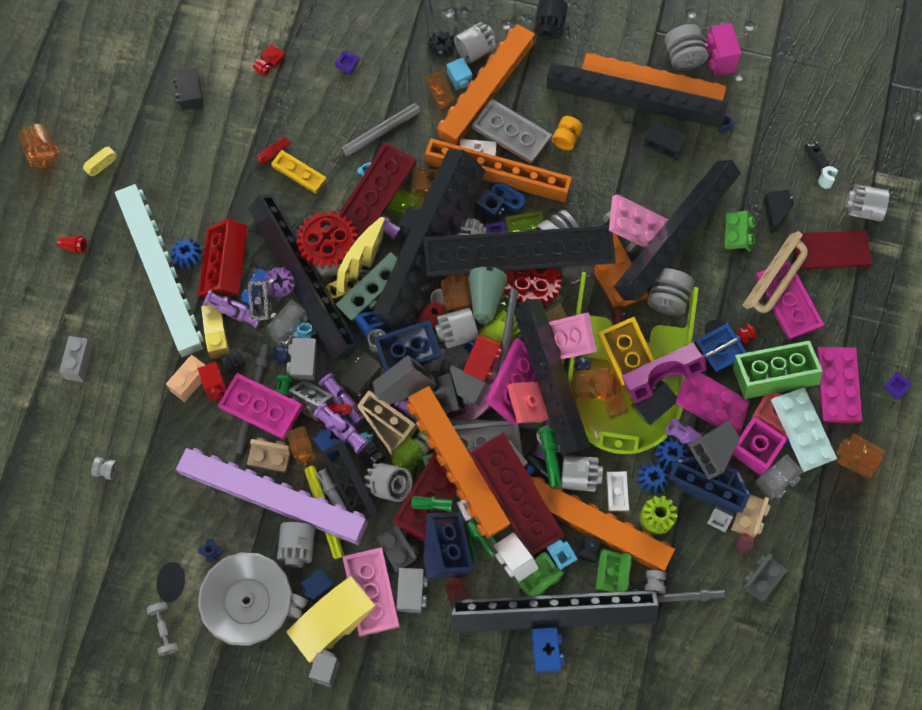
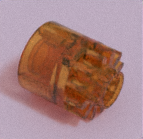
(38, 145)
(456, 293)
(860, 455)

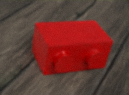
(481, 357)
(212, 381)

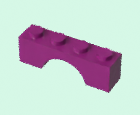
(684, 361)

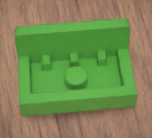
(739, 230)
(613, 572)
(542, 578)

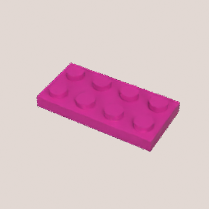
(794, 307)
(515, 369)
(839, 385)
(712, 401)
(260, 406)

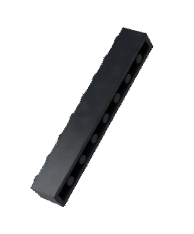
(551, 377)

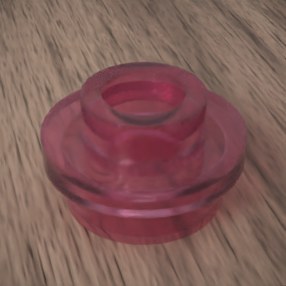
(744, 543)

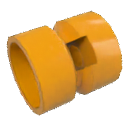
(567, 133)

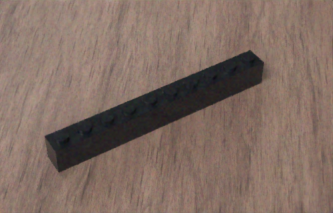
(636, 95)
(677, 230)
(308, 284)
(554, 611)

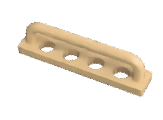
(753, 298)

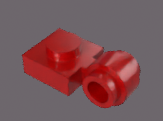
(270, 57)

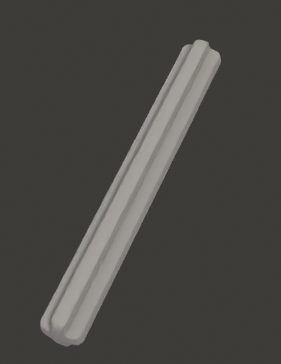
(381, 129)

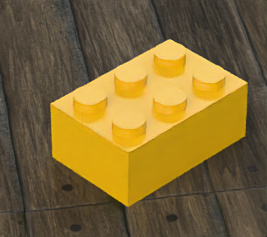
(625, 347)

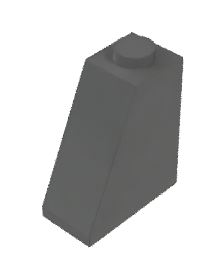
(403, 381)
(715, 449)

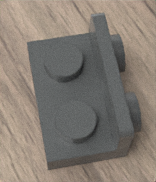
(310, 397)
(397, 548)
(764, 578)

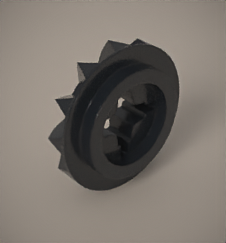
(440, 50)

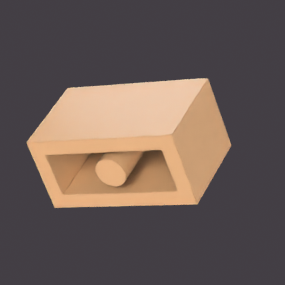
(186, 379)

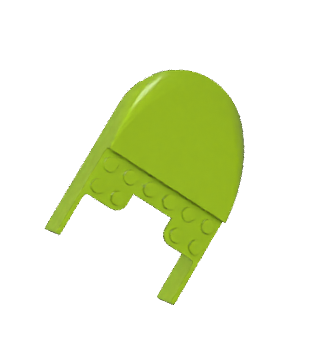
(628, 431)

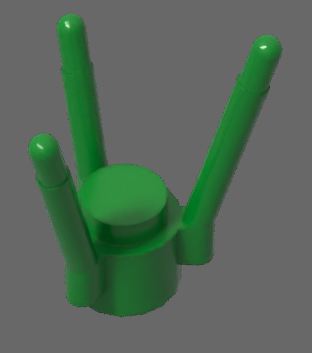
(472, 531)

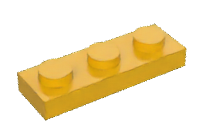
(299, 172)

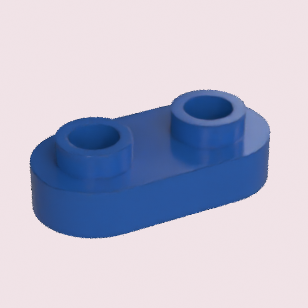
(510, 196)

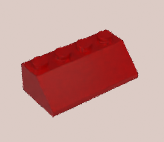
(223, 259)

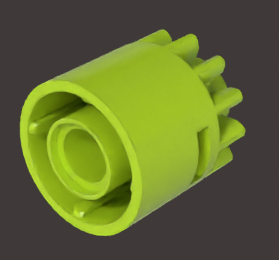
(495, 328)
(651, 522)

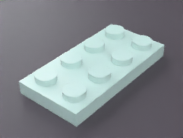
(803, 429)

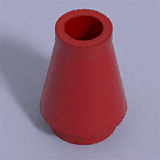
(74, 244)

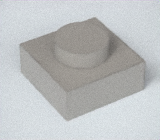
(720, 518)

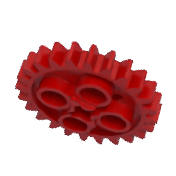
(314, 230)
(534, 284)

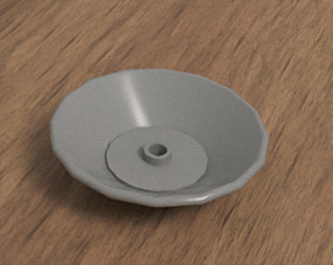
(230, 584)

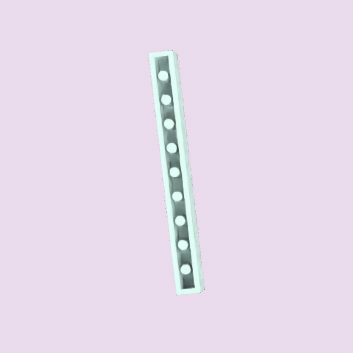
(159, 271)

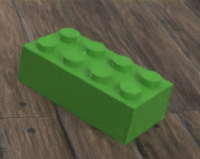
(777, 369)

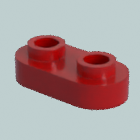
(427, 315)

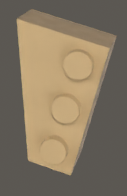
(386, 421)

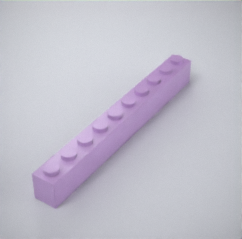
(272, 496)

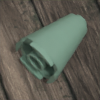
(486, 292)

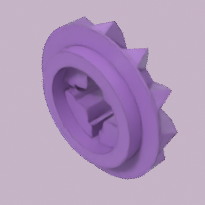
(288, 284)

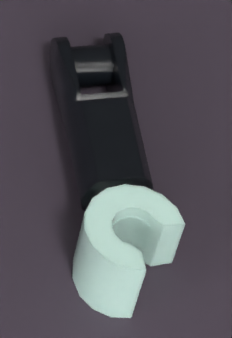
(828, 173)

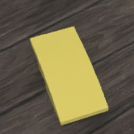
(360, 254)
(331, 619)

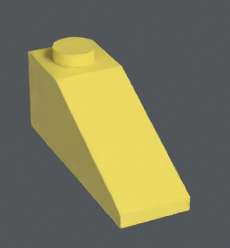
(214, 332)

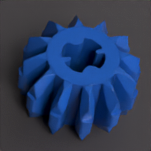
(190, 249)
(671, 447)
(646, 474)

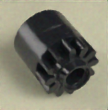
(550, 18)

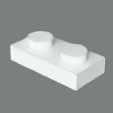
(617, 491)

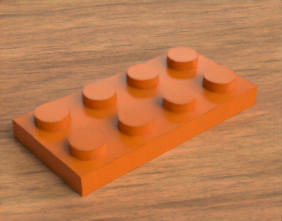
(610, 274)

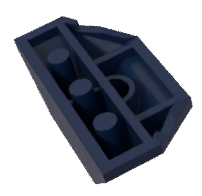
(723, 490)

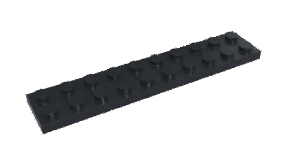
(519, 250)

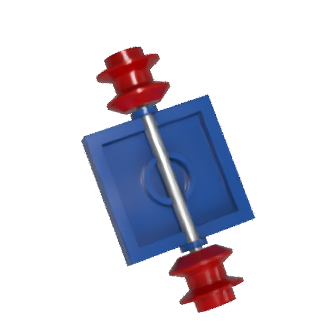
(722, 345)

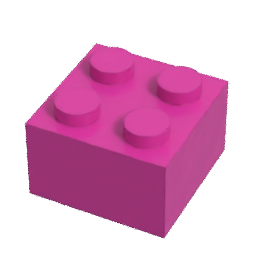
(723, 49)
(758, 446)

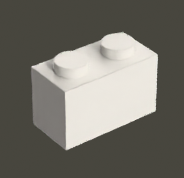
(516, 557)

